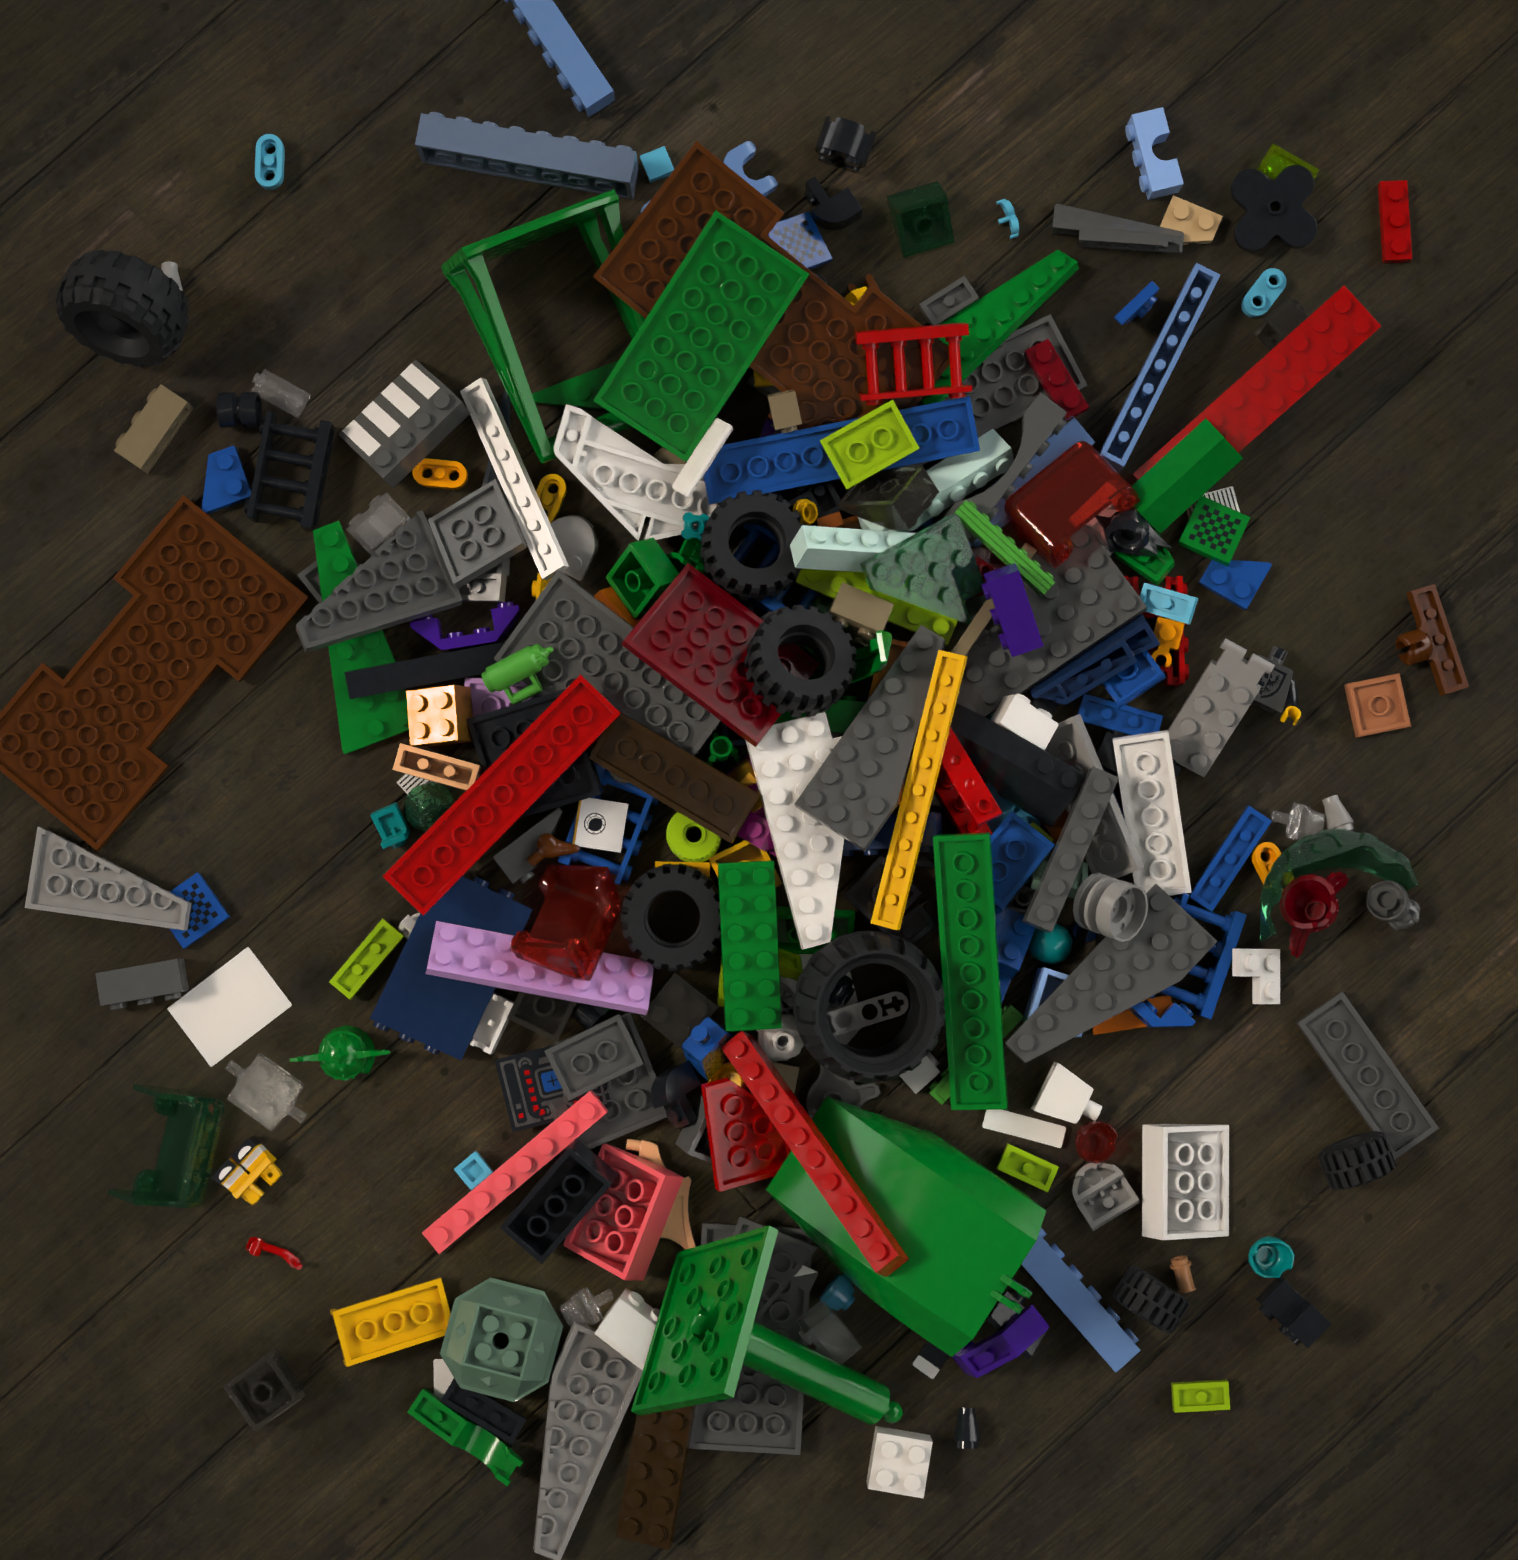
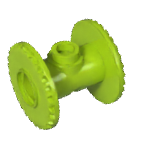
(688, 851)

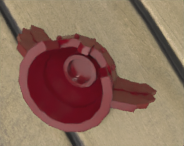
(1310, 906)

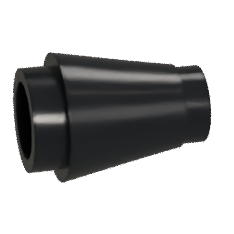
(966, 1429)

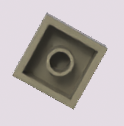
(860, 614)

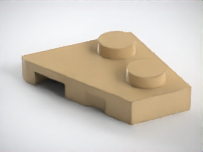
(1194, 221)

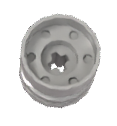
(1110, 907)

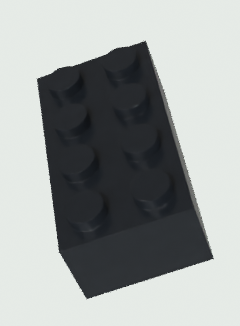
(559, 1201)

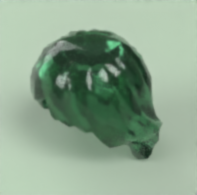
(426, 805)

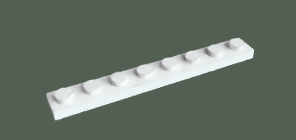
(514, 479)

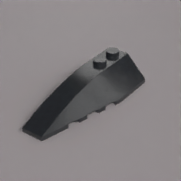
(1017, 767)

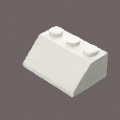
(629, 1327)

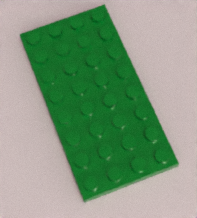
(701, 336)

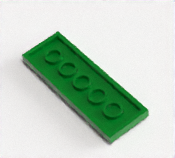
(749, 945)

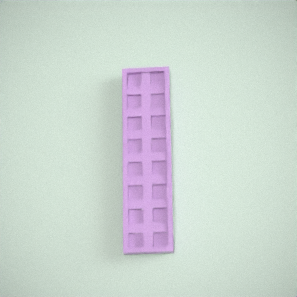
(488, 960)

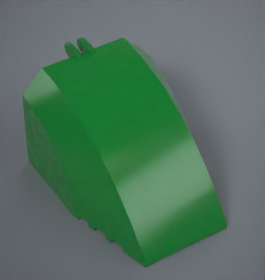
(944, 1209)

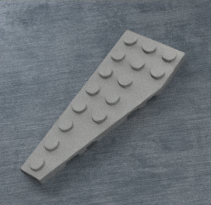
(584, 1411)

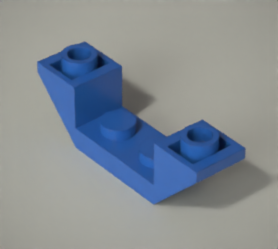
(1172, 1017)

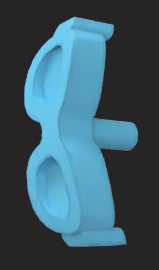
(1010, 216)

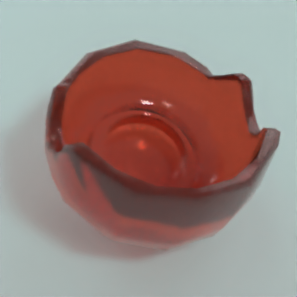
(1096, 1141)

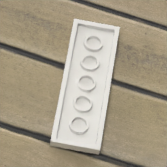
(1153, 810)

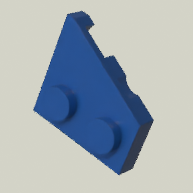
(224, 481)

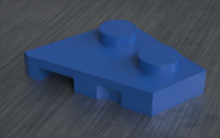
(1139, 305)
(1236, 582)

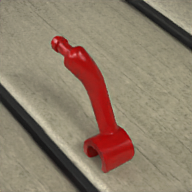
(256, 1245)

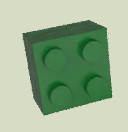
(641, 576)

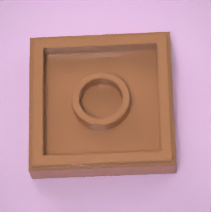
(1377, 705)

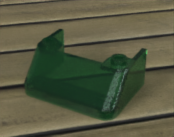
(185, 1150)

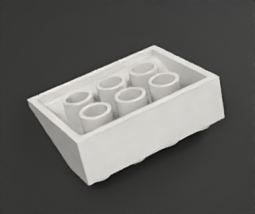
(1185, 1181)

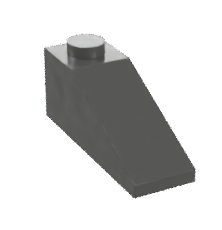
(514, 857)

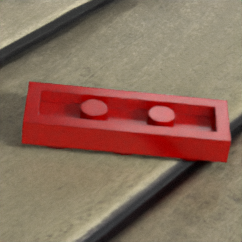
(1394, 221)

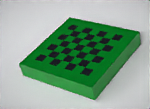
(1214, 531)

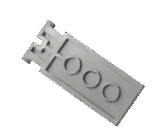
(1216, 707)

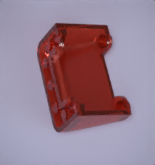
(1065, 500)
(573, 921)

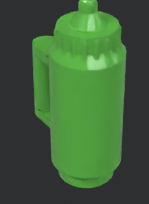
(515, 669)

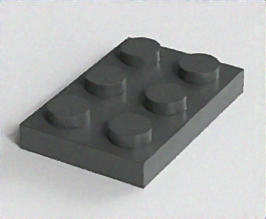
(594, 1057)

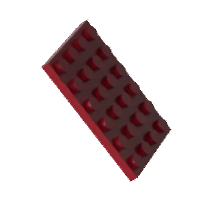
(700, 643)

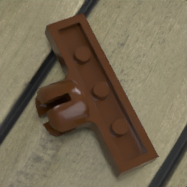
(1432, 641)

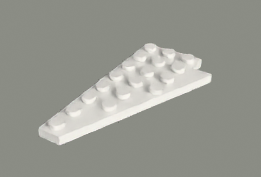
(804, 848)

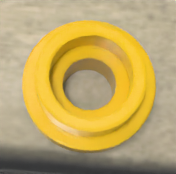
(807, 510)

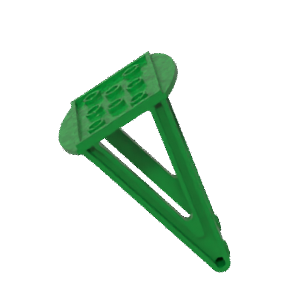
(492, 323)

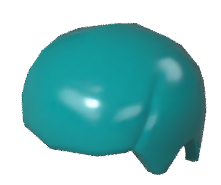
(1052, 946)
(1270, 1257)

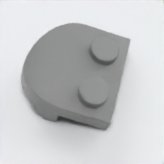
(577, 543)
(1102, 1193)

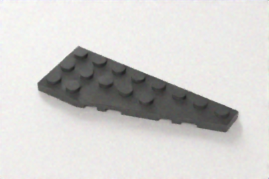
(868, 765)

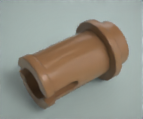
(1182, 1273)

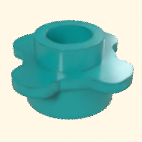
(689, 520)

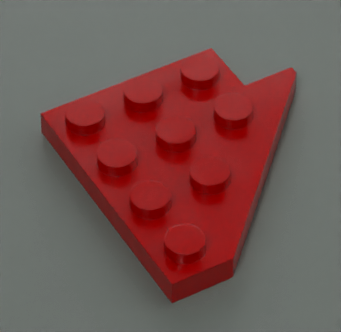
(740, 1136)

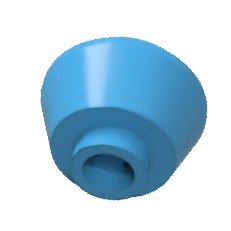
(838, 1293)

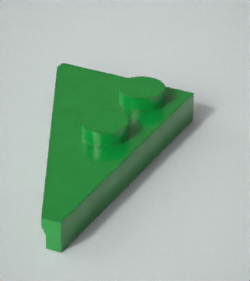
(576, 391)

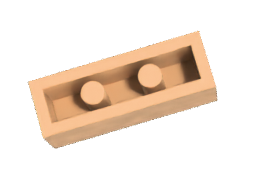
(436, 767)

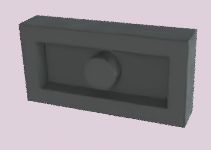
(948, 301)

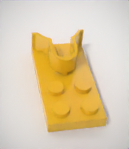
(392, 1321)

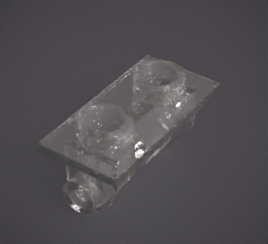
(280, 393)

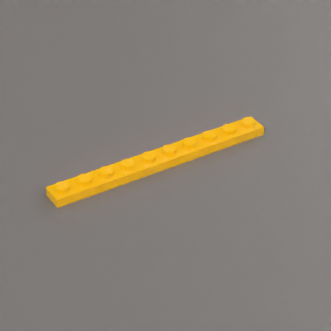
(919, 790)

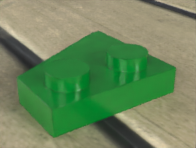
(1152, 568)

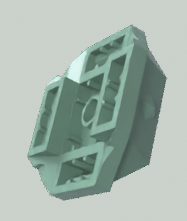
(532, 1332)

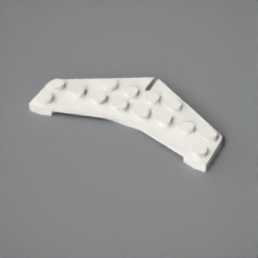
(626, 477)

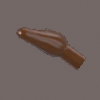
(551, 847)

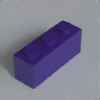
(1012, 610)

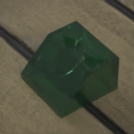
(921, 218)

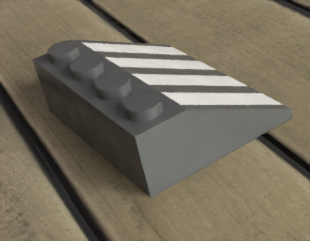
(404, 423)

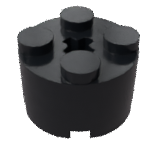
(844, 143)

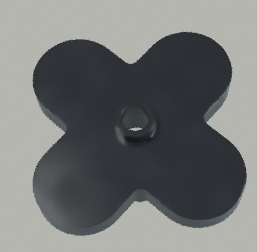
(1260, 224)

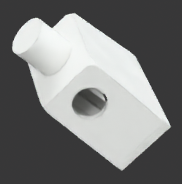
(1065, 1096)

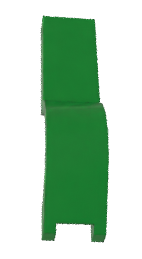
(466, 1435)

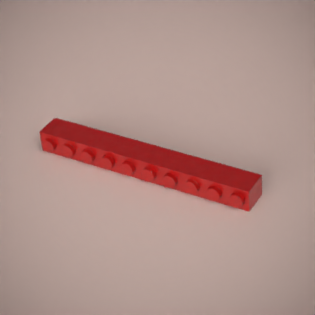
(815, 1154)

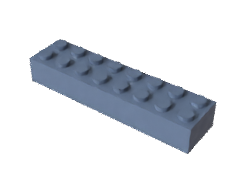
(526, 155)

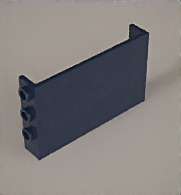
(437, 1008)

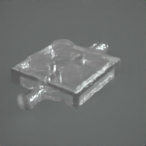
(266, 1092)

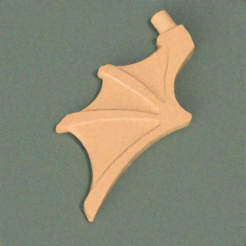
(677, 1225)

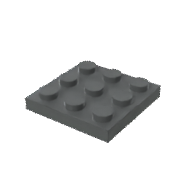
(477, 533)

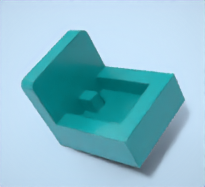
(391, 826)

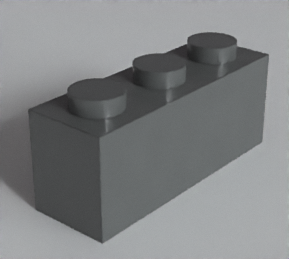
(142, 983)

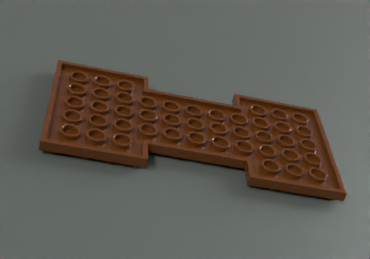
(814, 338)
(194, 607)

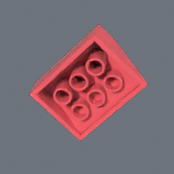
(628, 1218)

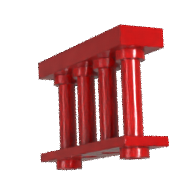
(898, 339)
(964, 791)

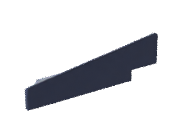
(1098, 663)

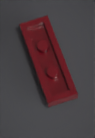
(1056, 379)

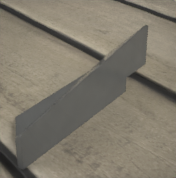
(1113, 232)

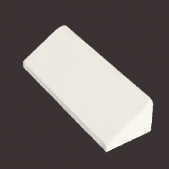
(702, 457)

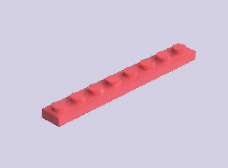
(515, 1172)

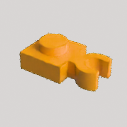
(1169, 635)

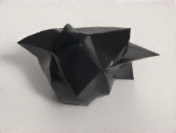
(1131, 534)

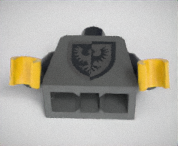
(1278, 688)

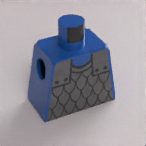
(705, 1045)

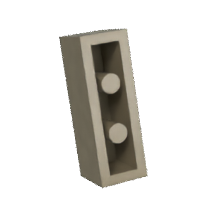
(153, 428)

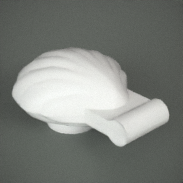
(783, 1042)

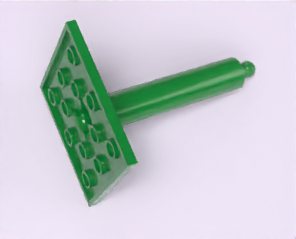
(711, 1332)

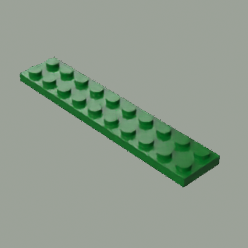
(970, 971)

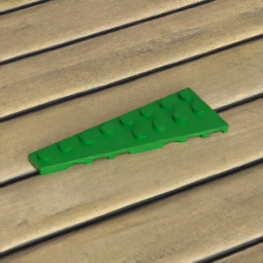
(1002, 312)
(368, 717)

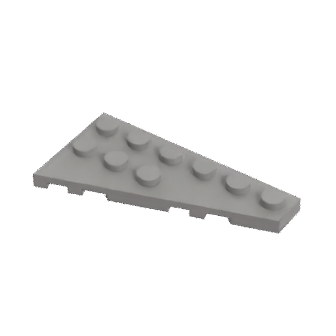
(84, 884)

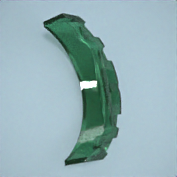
(1330, 850)

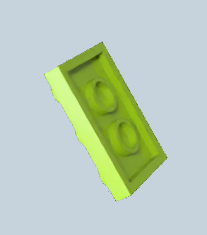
(869, 444)

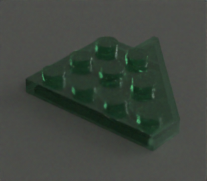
(929, 570)

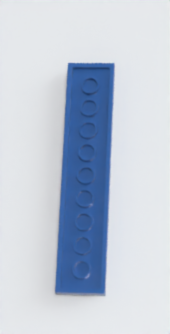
(799, 459)

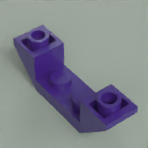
(503, 619)
(1003, 1345)

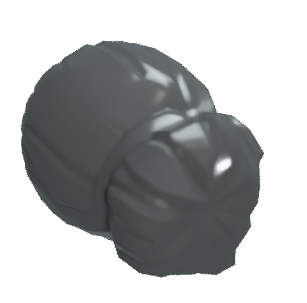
(1391, 904)

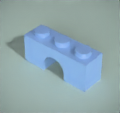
(1157, 176)

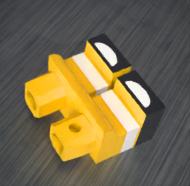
(245, 1168)

